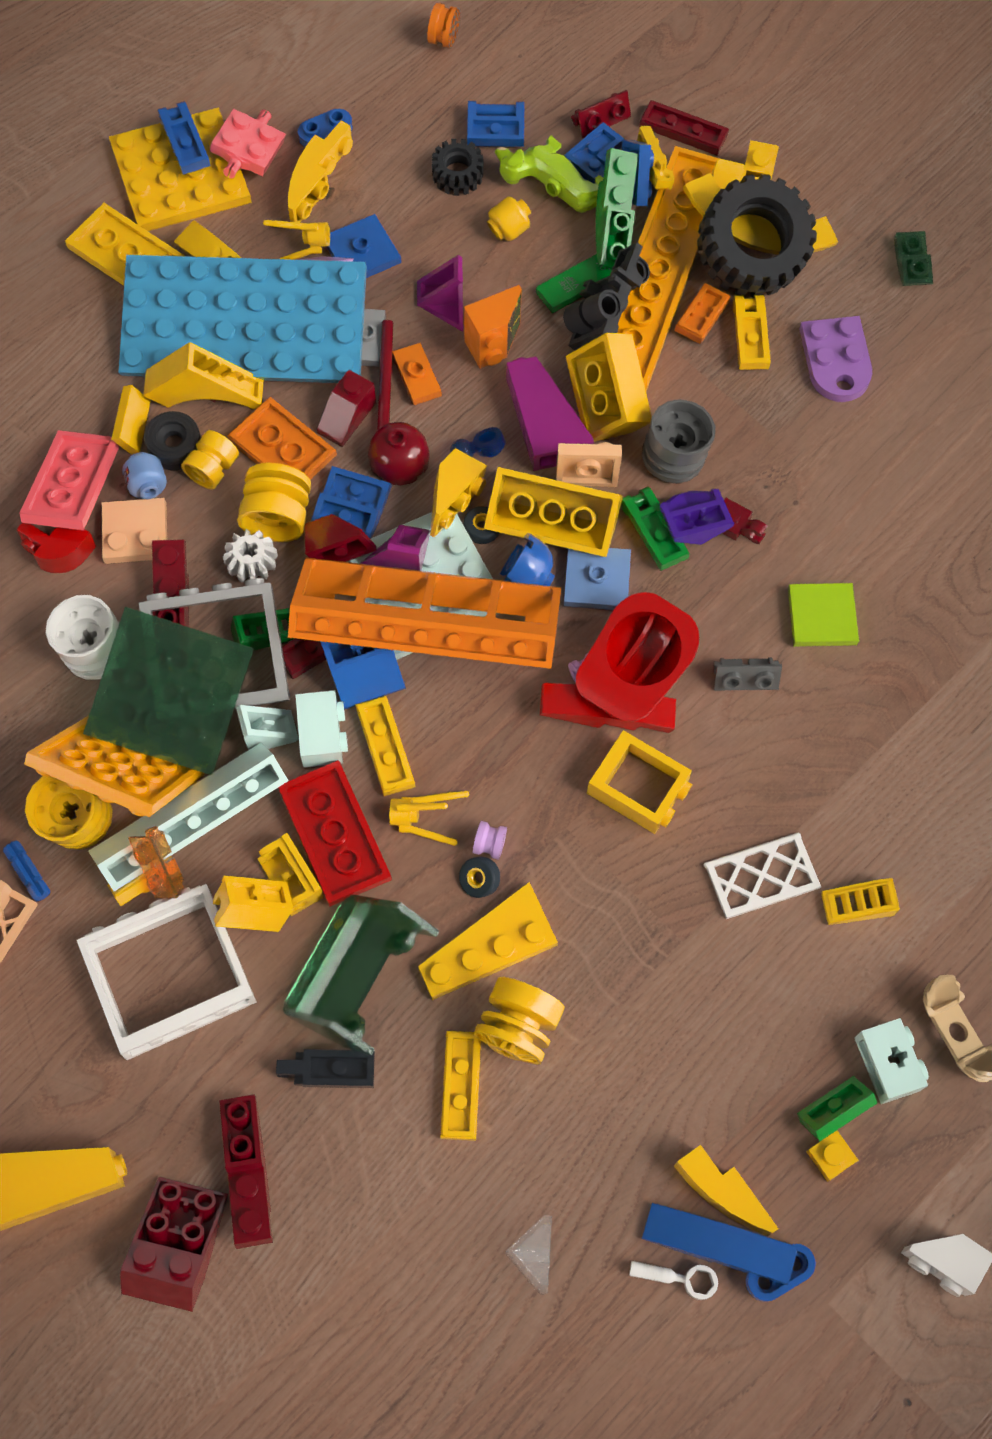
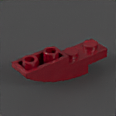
(170, 576)
(246, 1171)

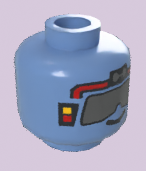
(144, 474)

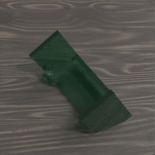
(347, 965)

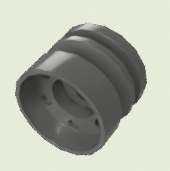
(678, 441)

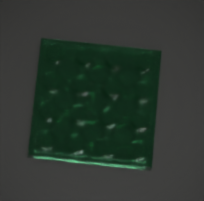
(168, 691)

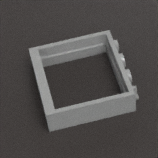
(225, 592)

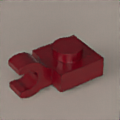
(741, 517)

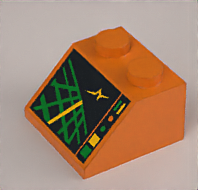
(492, 326)

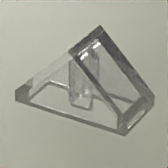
(532, 1254)

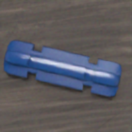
(26, 871)

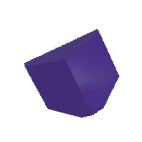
(696, 516)

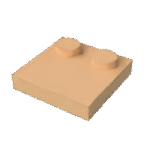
(589, 464)
(131, 527)

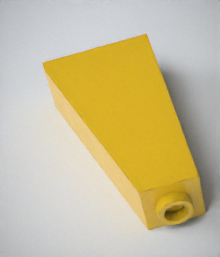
(55, 1179)

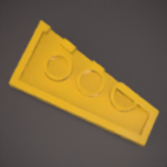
(496, 941)

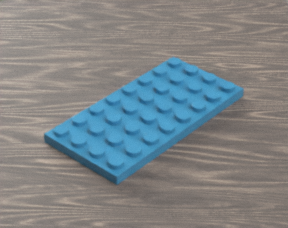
(257, 313)

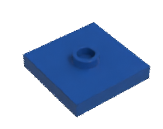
(366, 243)

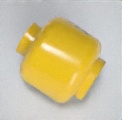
(509, 218)

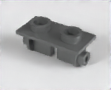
(757, 675)

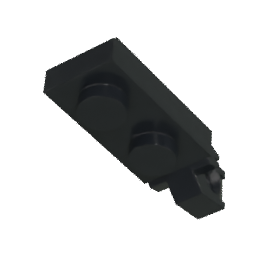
(329, 1069)

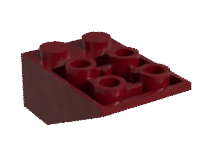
(173, 1244)

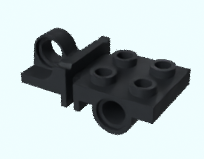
(606, 298)

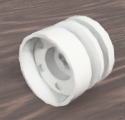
(82, 634)

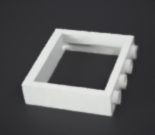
(134, 924)

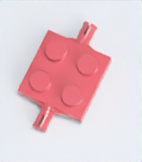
(247, 143)

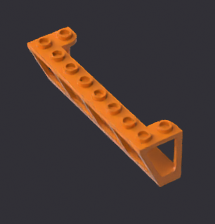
(323, 618)

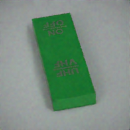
(566, 286)

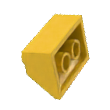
(609, 386)

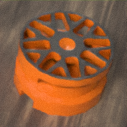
(443, 25)

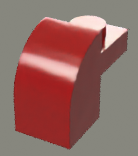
(59, 551)

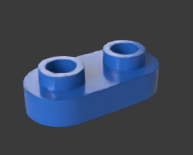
(322, 124)
(777, 1289)

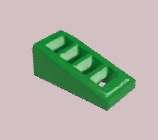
(253, 620)

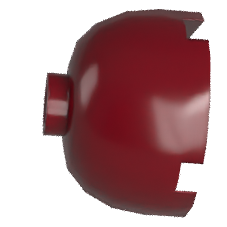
(398, 453)

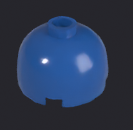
(529, 563)

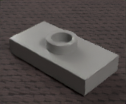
(372, 337)

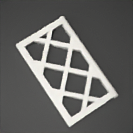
(755, 901)

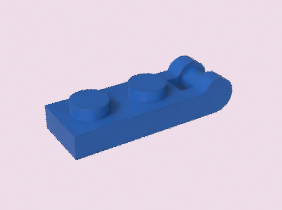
(184, 138)

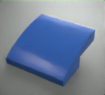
(353, 499)

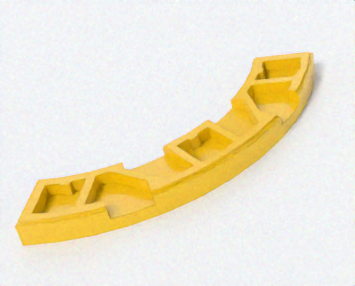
(751, 229)

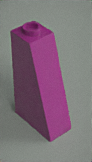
(542, 412)

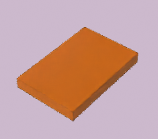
(279, 437)

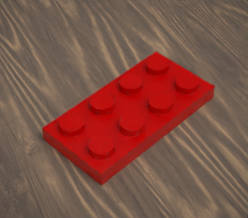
(334, 833)

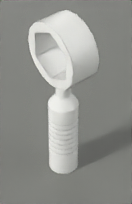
(668, 1276)

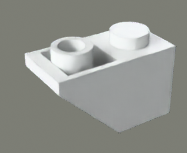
(953, 1260)

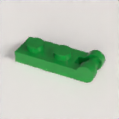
(653, 529)

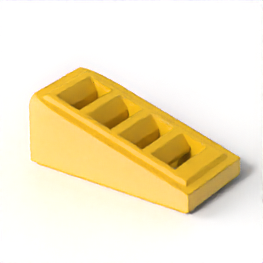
(889, 895)

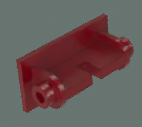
(608, 111)

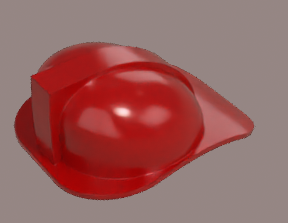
(638, 656)

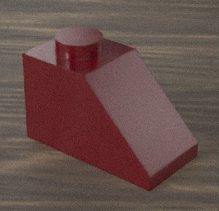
(347, 408)
(336, 540)

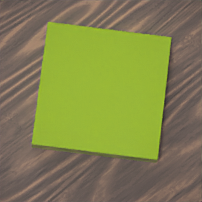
(823, 614)

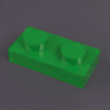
(837, 1108)

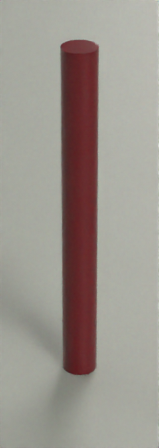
(385, 373)

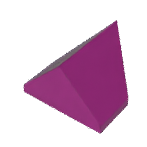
(442, 292)
(402, 550)

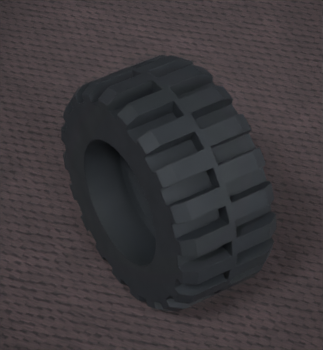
(777, 205)

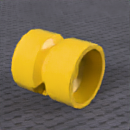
(211, 457)

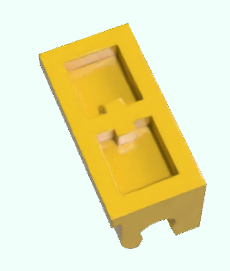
(284, 863)
(252, 904)

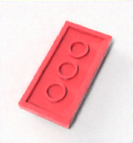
(69, 480)

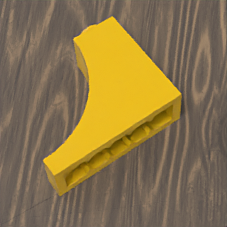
(198, 375)

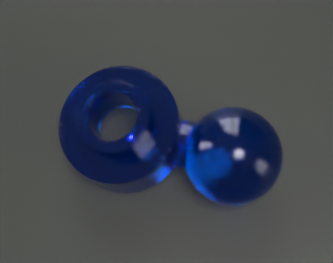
(485, 443)

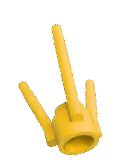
(314, 234)
(406, 811)

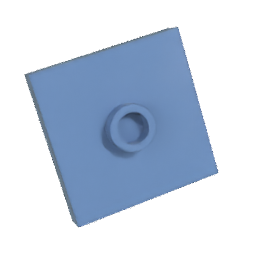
(596, 579)

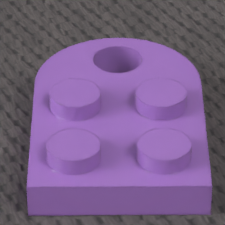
(837, 353)

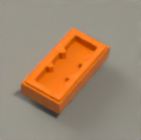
(702, 313)
(416, 374)

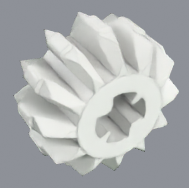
(250, 556)

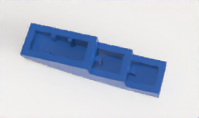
(720, 1243)

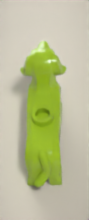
(552, 170)

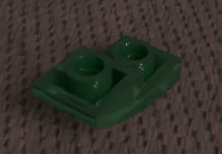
(912, 258)

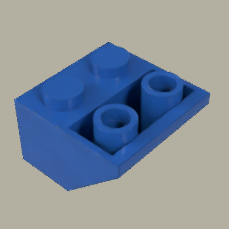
(362, 672)

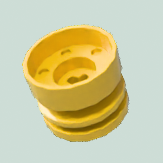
(274, 501)
(51, 811)
(521, 1014)

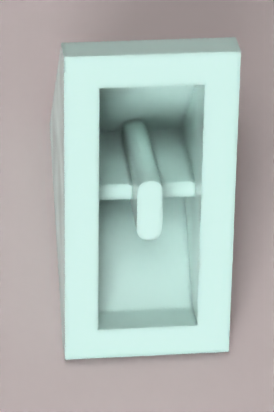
(266, 726)

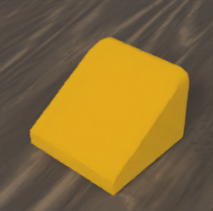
(727, 171)

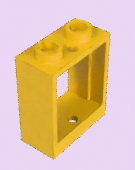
(600, 790)

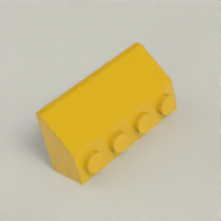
(553, 511)

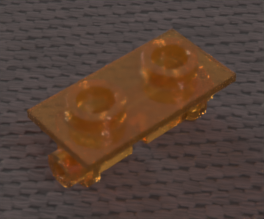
(162, 877)

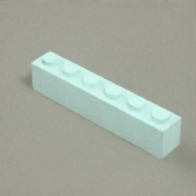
(193, 812)

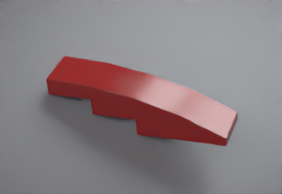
(566, 704)

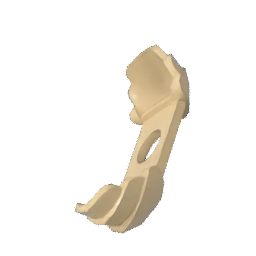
(942, 1005)

